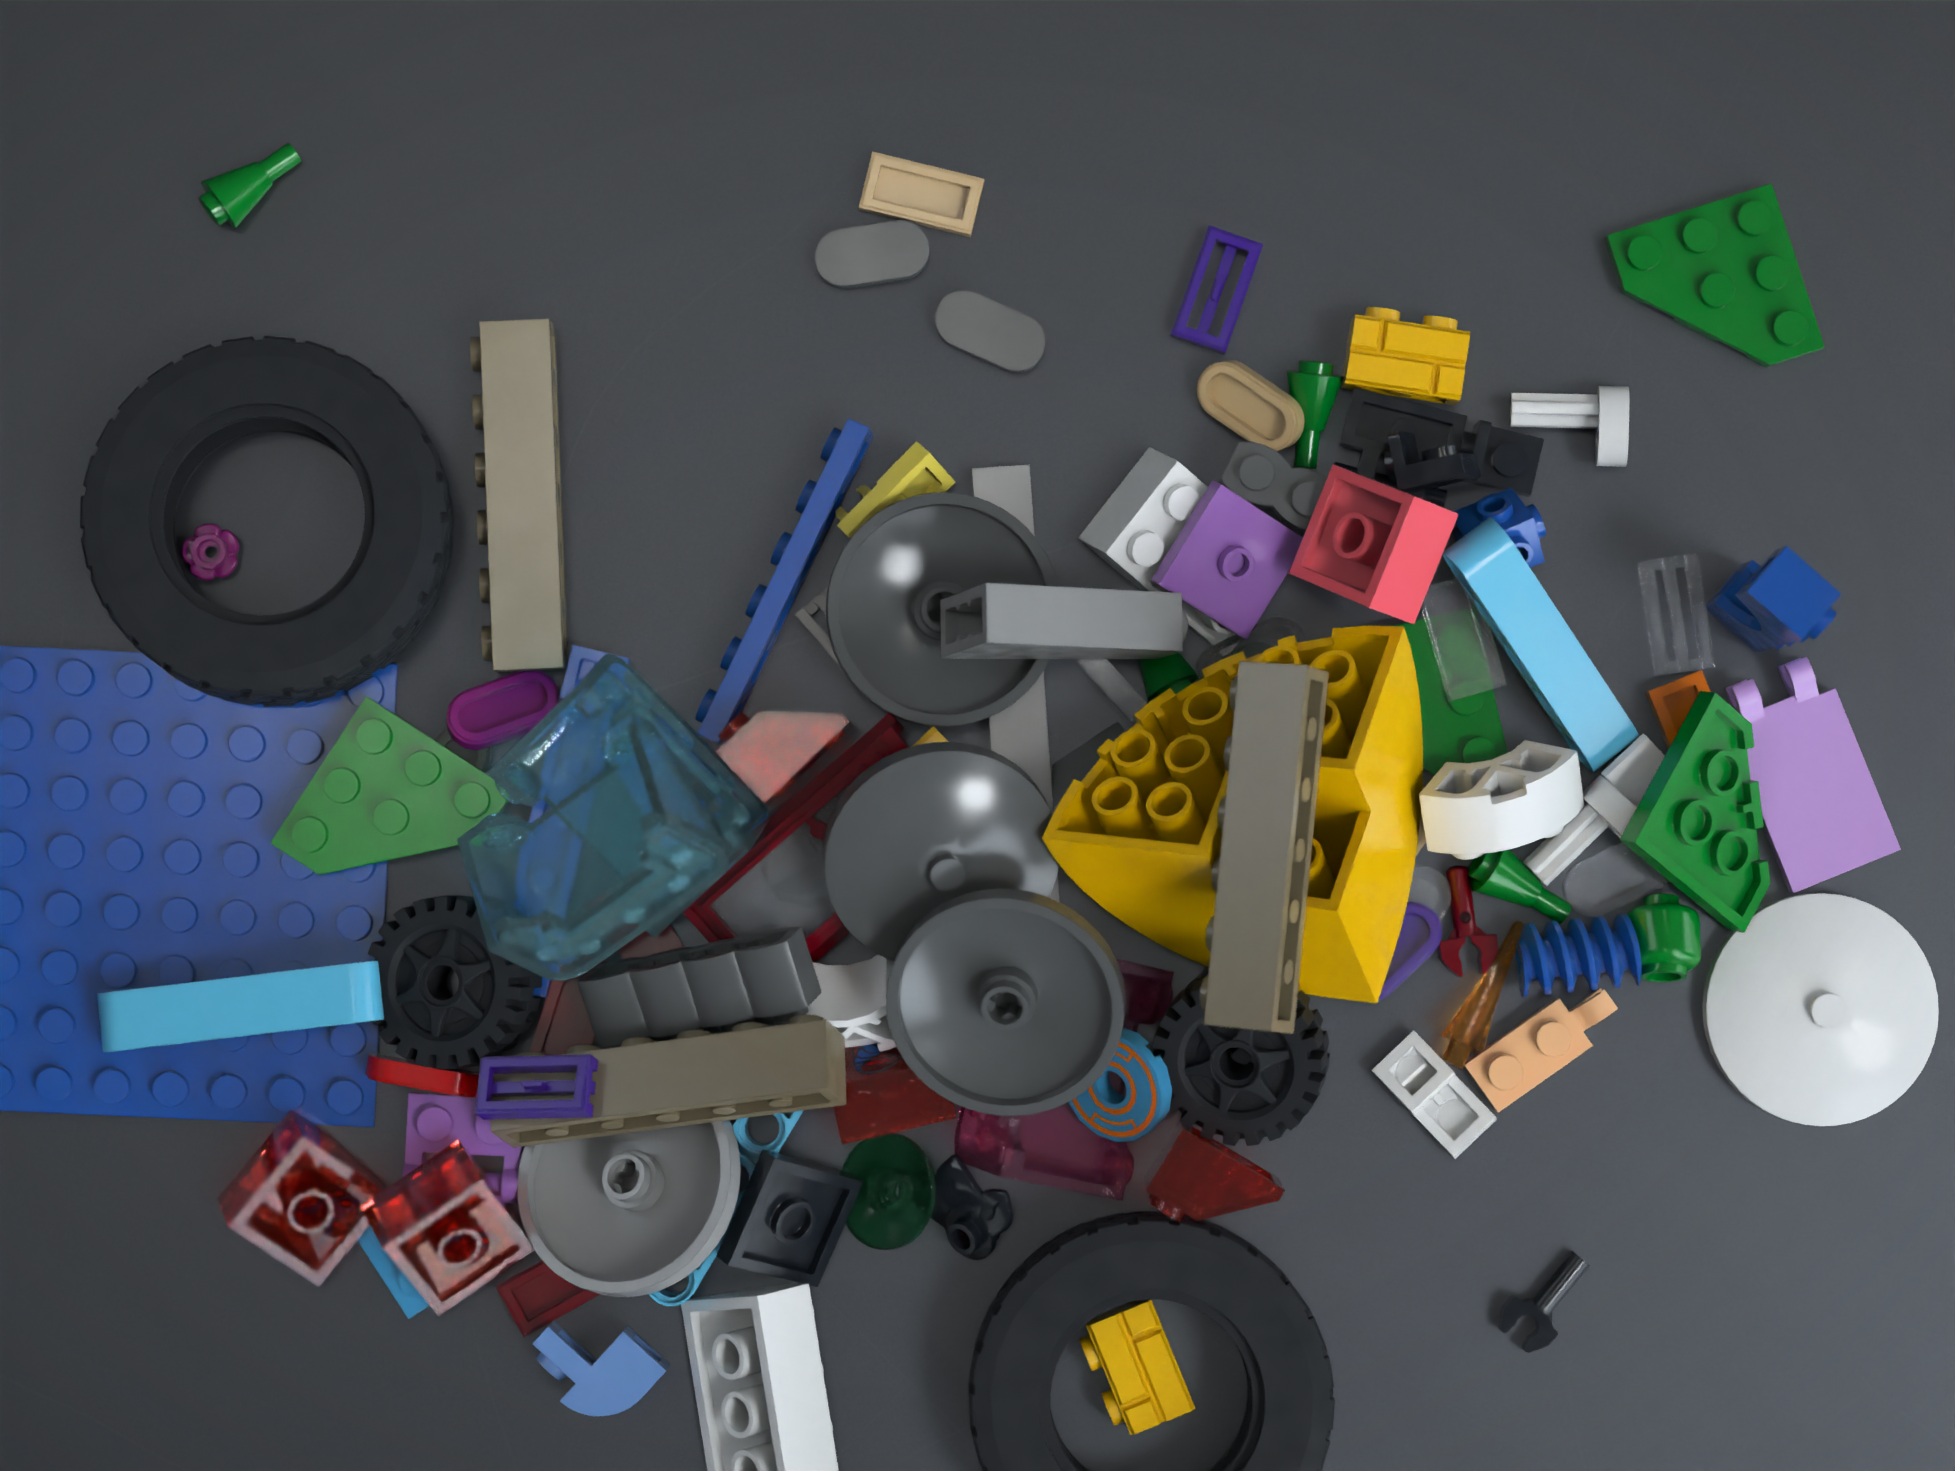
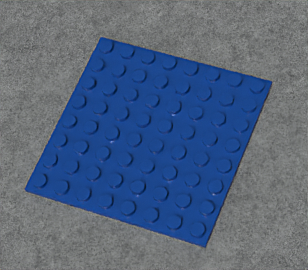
(149, 862)

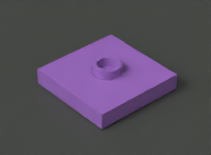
(1228, 560)

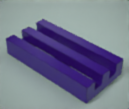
(1200, 336)
(534, 1109)

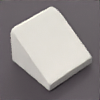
(1634, 769)

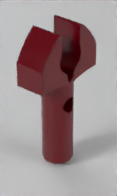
(1465, 926)

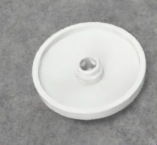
(1820, 1009)

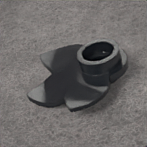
(967, 1213)

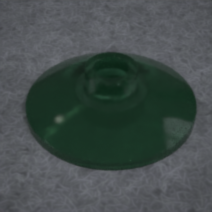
(878, 1214)

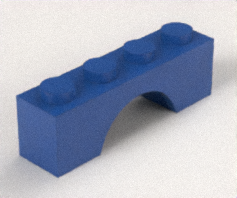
(1775, 602)

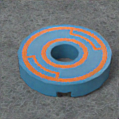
(1146, 1098)

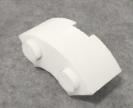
(1501, 800)
(855, 1001)

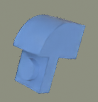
(601, 1384)

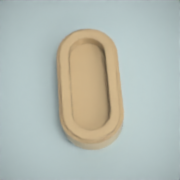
(1250, 405)

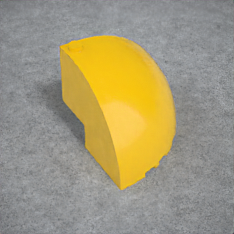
(1147, 812)

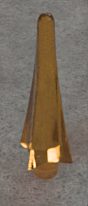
(1472, 1022)

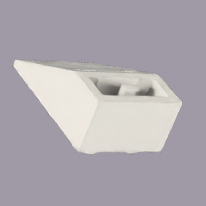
(1143, 523)

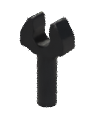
(1543, 1304)

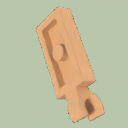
(1536, 1048)

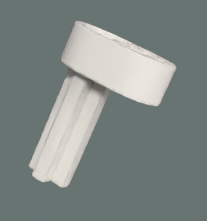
(1601, 411)
(1603, 809)

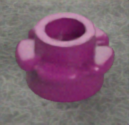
(226, 552)

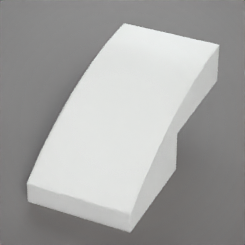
(1434, 1094)

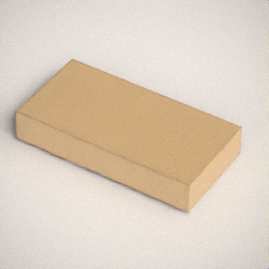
(921, 194)

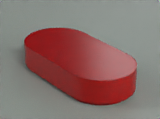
(406, 1073)

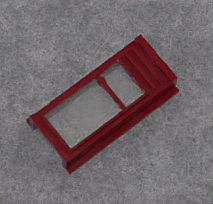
(782, 874)

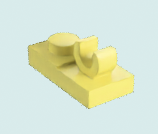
(909, 476)

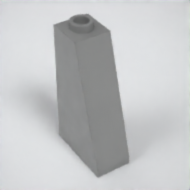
(1061, 623)

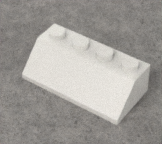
(759, 1380)

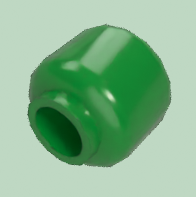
(1666, 938)

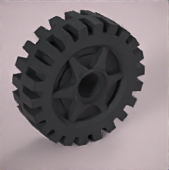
(417, 1005)
(1237, 1097)

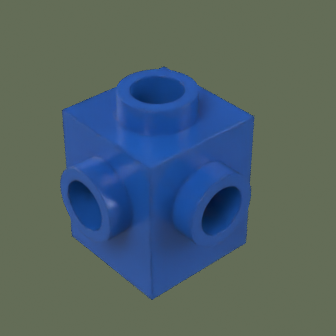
(1519, 521)

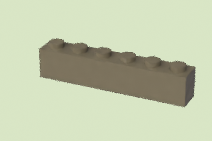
(521, 496)
(1264, 846)
(693, 1081)

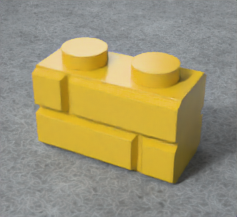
(1406, 357)
(1138, 1366)

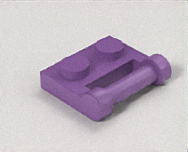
(440, 1120)

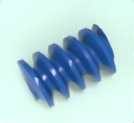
(1577, 953)

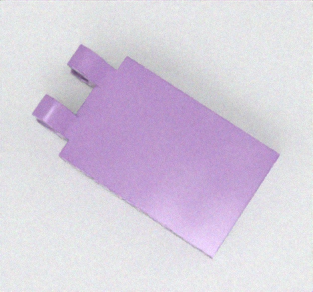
(1812, 781)

